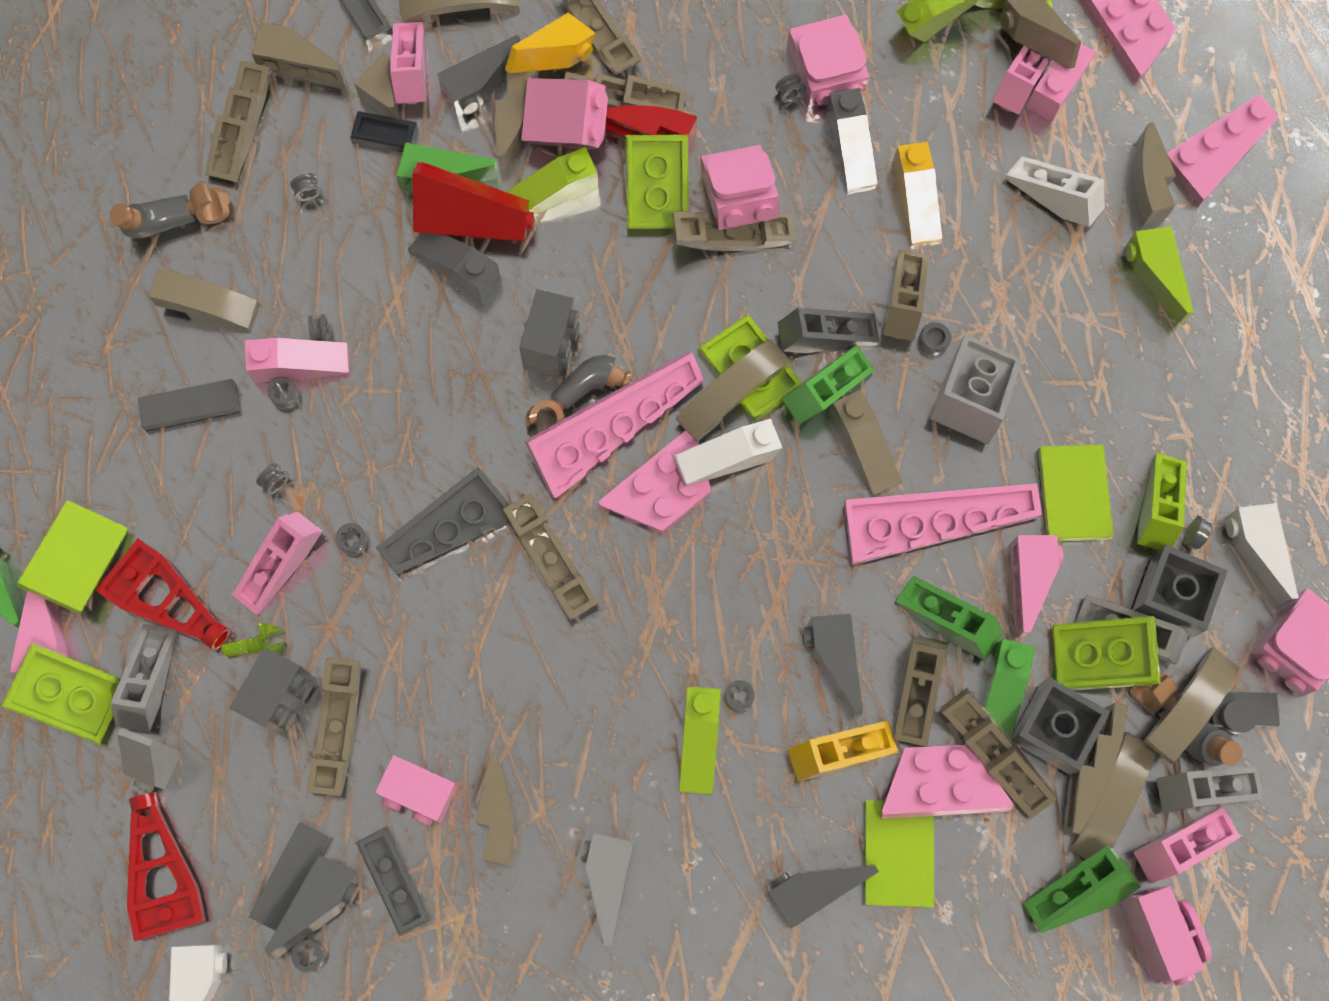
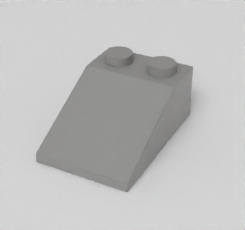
(976, 389)

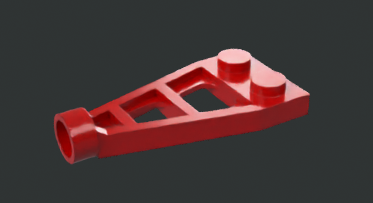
(133, 574)
(170, 912)

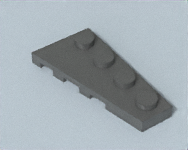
(451, 520)

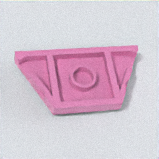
(1135, 28)
(656, 490)
(943, 783)

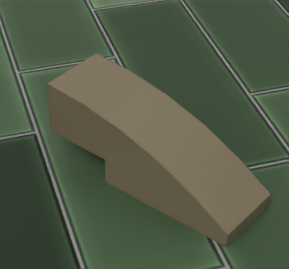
(510, 118)
(1152, 177)
(202, 299)
(497, 813)

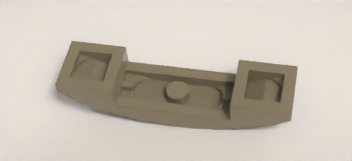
(423, 9)
(608, 42)
(702, 233)
(732, 388)
(550, 557)
(1194, 706)
(336, 726)
(1118, 798)

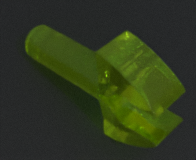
(256, 643)

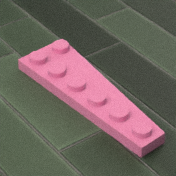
(590, 435)
(913, 521)

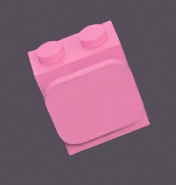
(828, 58)
(564, 113)
(740, 187)
(1298, 644)
(1166, 935)

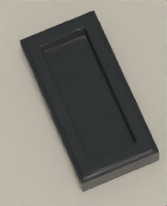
(382, 131)

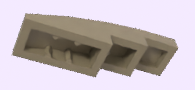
(637, 91)
(239, 121)
(999, 753)
(1090, 782)

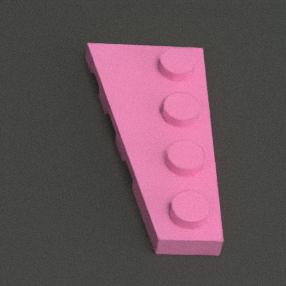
(1216, 150)

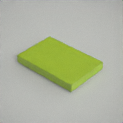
(656, 180)
(731, 346)
(1075, 492)
(73, 557)
(1107, 653)
(62, 693)
(902, 855)

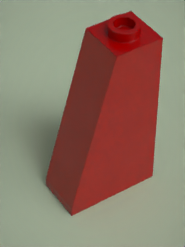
(463, 207)

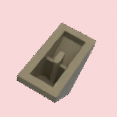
(376, 87)

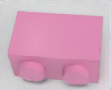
(416, 790)

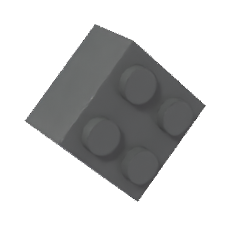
(549, 334)
(1180, 590)
(273, 692)
(1060, 726)

